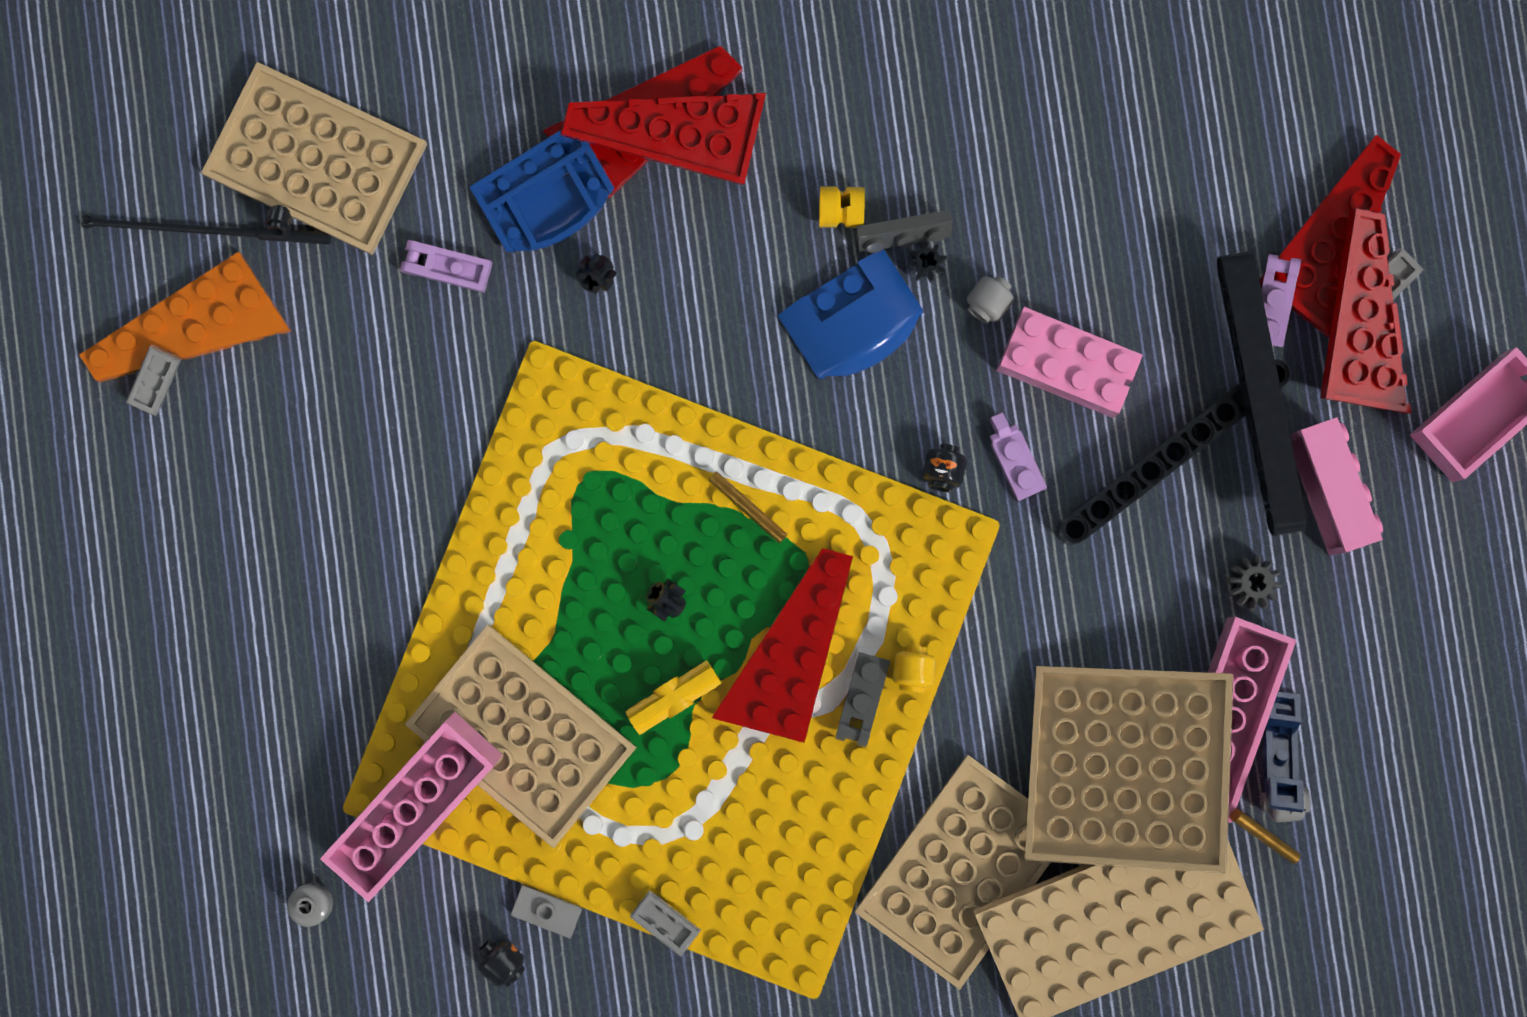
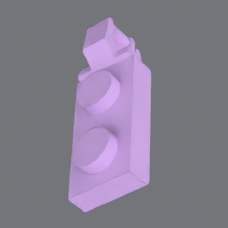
(1015, 459)

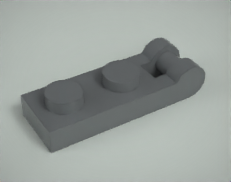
(862, 698)

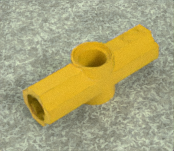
(673, 697)

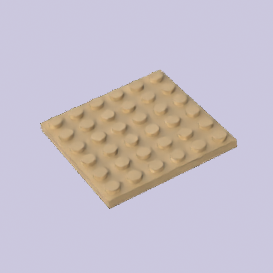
(1130, 768)

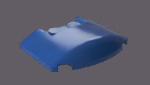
(544, 194)
(853, 318)

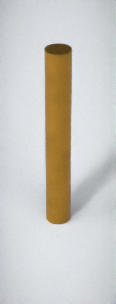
(748, 507)
(1265, 836)

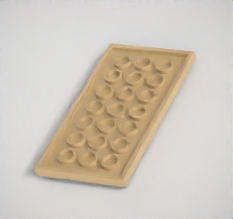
(1110, 929)

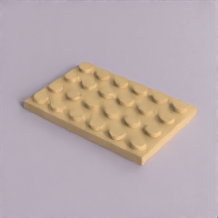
(314, 158)
(550, 741)
(951, 863)

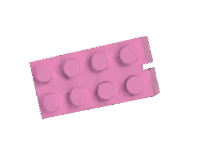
(1069, 362)
(1477, 418)
(1335, 487)

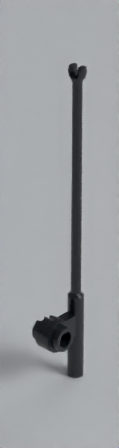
(277, 228)

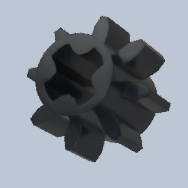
(931, 269)
(596, 273)
(666, 599)

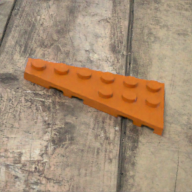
(199, 319)

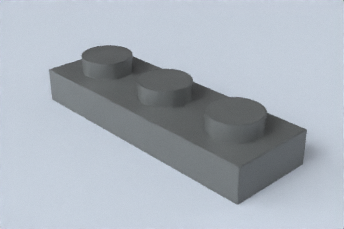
(904, 231)

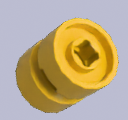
(830, 206)

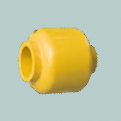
(914, 669)

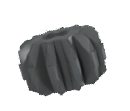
(1264, 581)

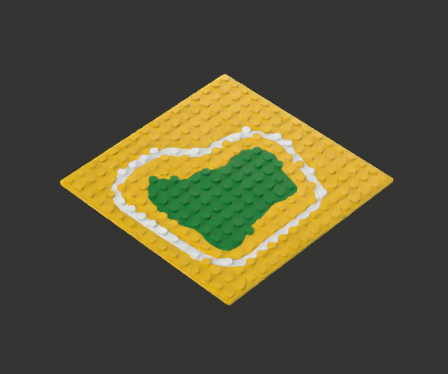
(564, 532)

